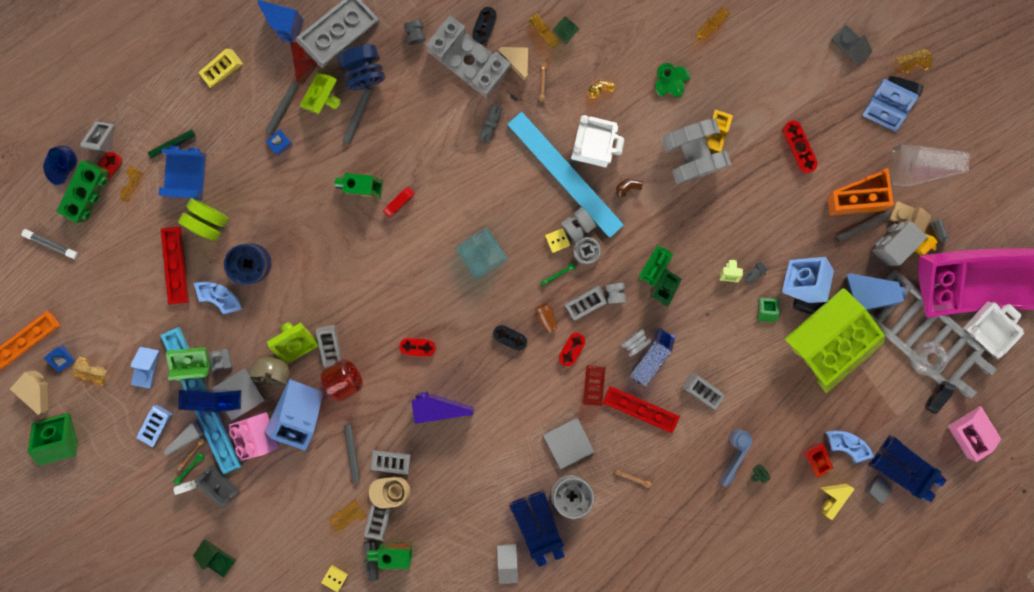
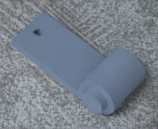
(742, 441)

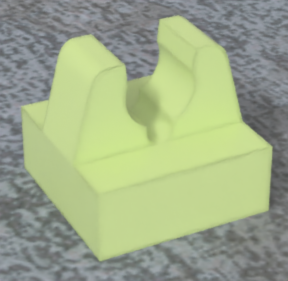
(731, 272)

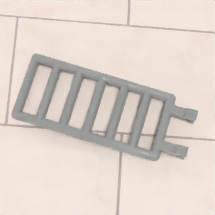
(951, 325)

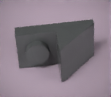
(852, 45)

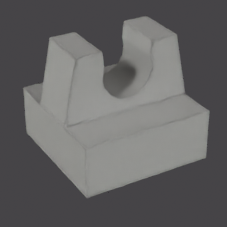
(220, 359)

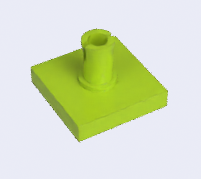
(319, 94)
(293, 342)

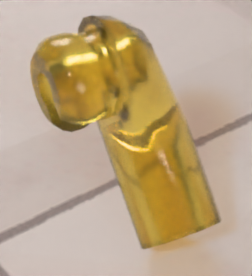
(598, 86)

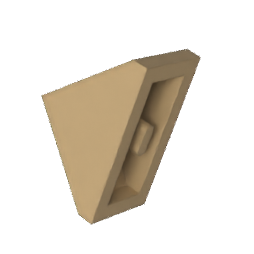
(518, 58)

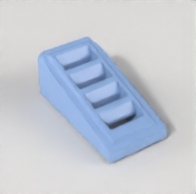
(166, 415)

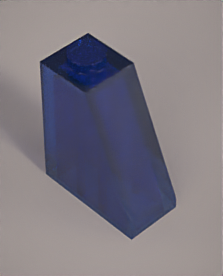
(653, 357)
(209, 400)

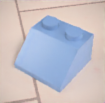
(809, 279)

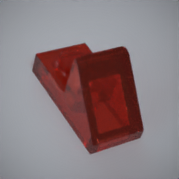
(302, 67)

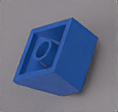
(283, 20)

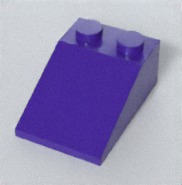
(434, 407)

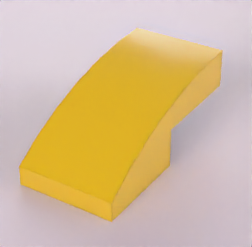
(716, 142)

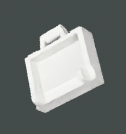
(595, 141)
(995, 329)

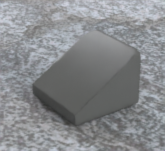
(878, 490)

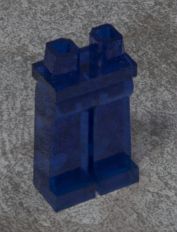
(922, 474)
(538, 542)

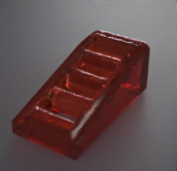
(597, 402)

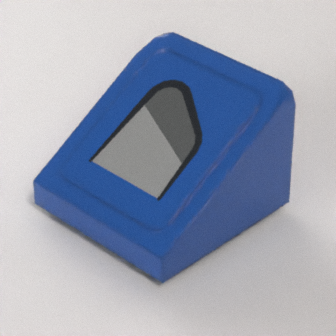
(279, 142)
(59, 358)

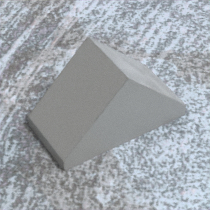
(99, 137)
(507, 563)

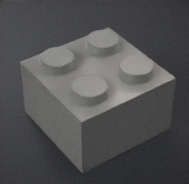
(898, 243)

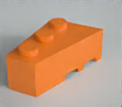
(863, 196)

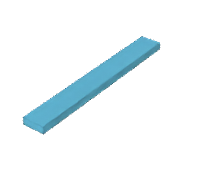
(565, 174)
(209, 421)

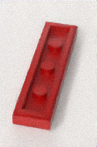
(174, 265)
(641, 409)

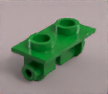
(655, 265)

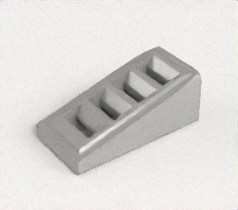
(601, 295)
(325, 330)
(693, 384)
(189, 435)
(406, 465)
(371, 518)

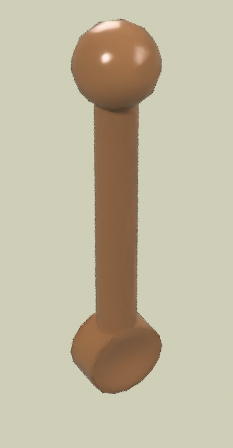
(543, 66)
(201, 441)
(647, 484)

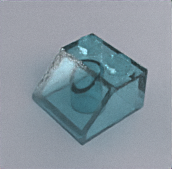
(481, 253)

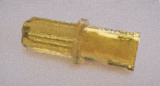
(712, 24)
(544, 30)

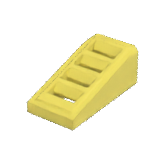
(222, 57)

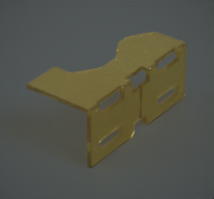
(925, 61)
(134, 176)
(81, 365)
(358, 514)

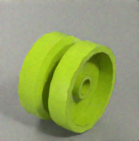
(202, 221)

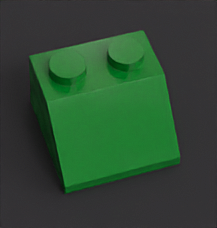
(52, 439)

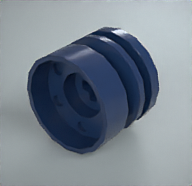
(361, 66)
(237, 259)

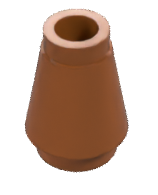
(546, 317)

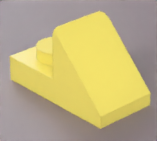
(839, 495)

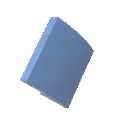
(889, 105)

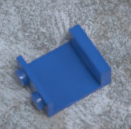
(183, 173)

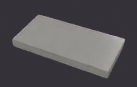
(337, 30)

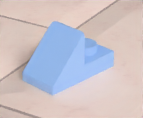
(144, 367)

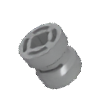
(616, 293)

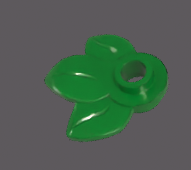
(673, 82)

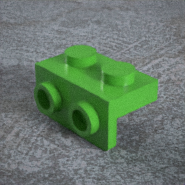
(188, 363)

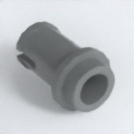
(939, 231)
(755, 272)

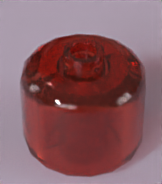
(341, 380)

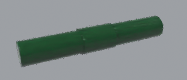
(173, 142)

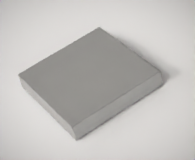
(250, 393)
(568, 443)

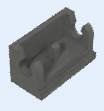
(217, 486)

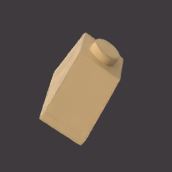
(32, 391)

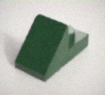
(666, 287)
(214, 558)

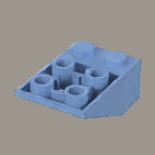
(295, 415)

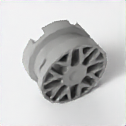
(586, 250)
(635, 342)

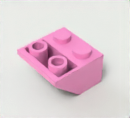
(975, 434)
(251, 438)

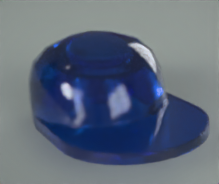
(59, 163)

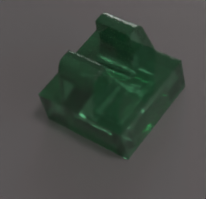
(565, 30)

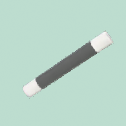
(50, 244)

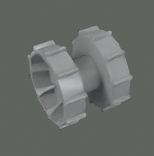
(695, 150)

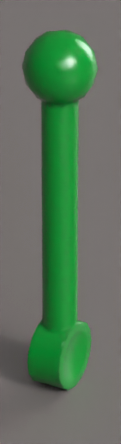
(572, 266)
(199, 457)

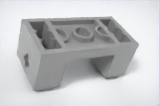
(453, 44)

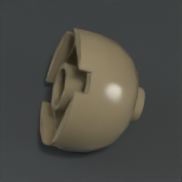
(270, 370)

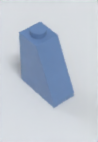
(874, 292)

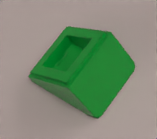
(768, 310)

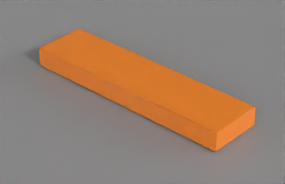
(27, 338)

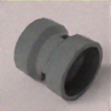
(414, 32)

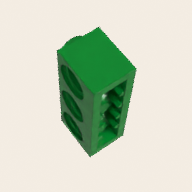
(74, 192)

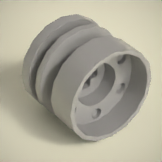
(580, 504)

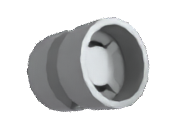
(581, 218)

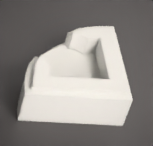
(185, 487)

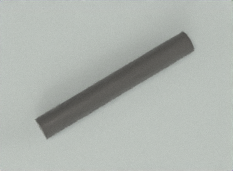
(282, 107)
(356, 117)
(863, 225)
(352, 453)

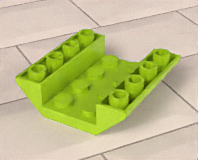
(836, 339)

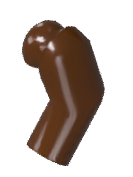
(626, 185)

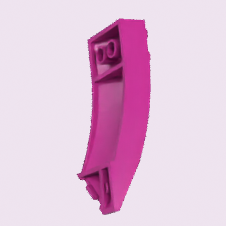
(970, 278)

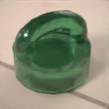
(760, 474)

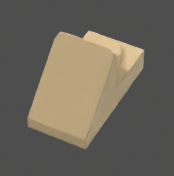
(903, 212)

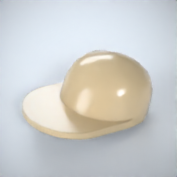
(389, 492)

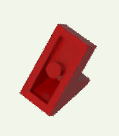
(818, 459)

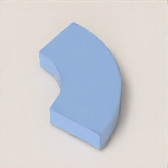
(218, 295)
(850, 444)

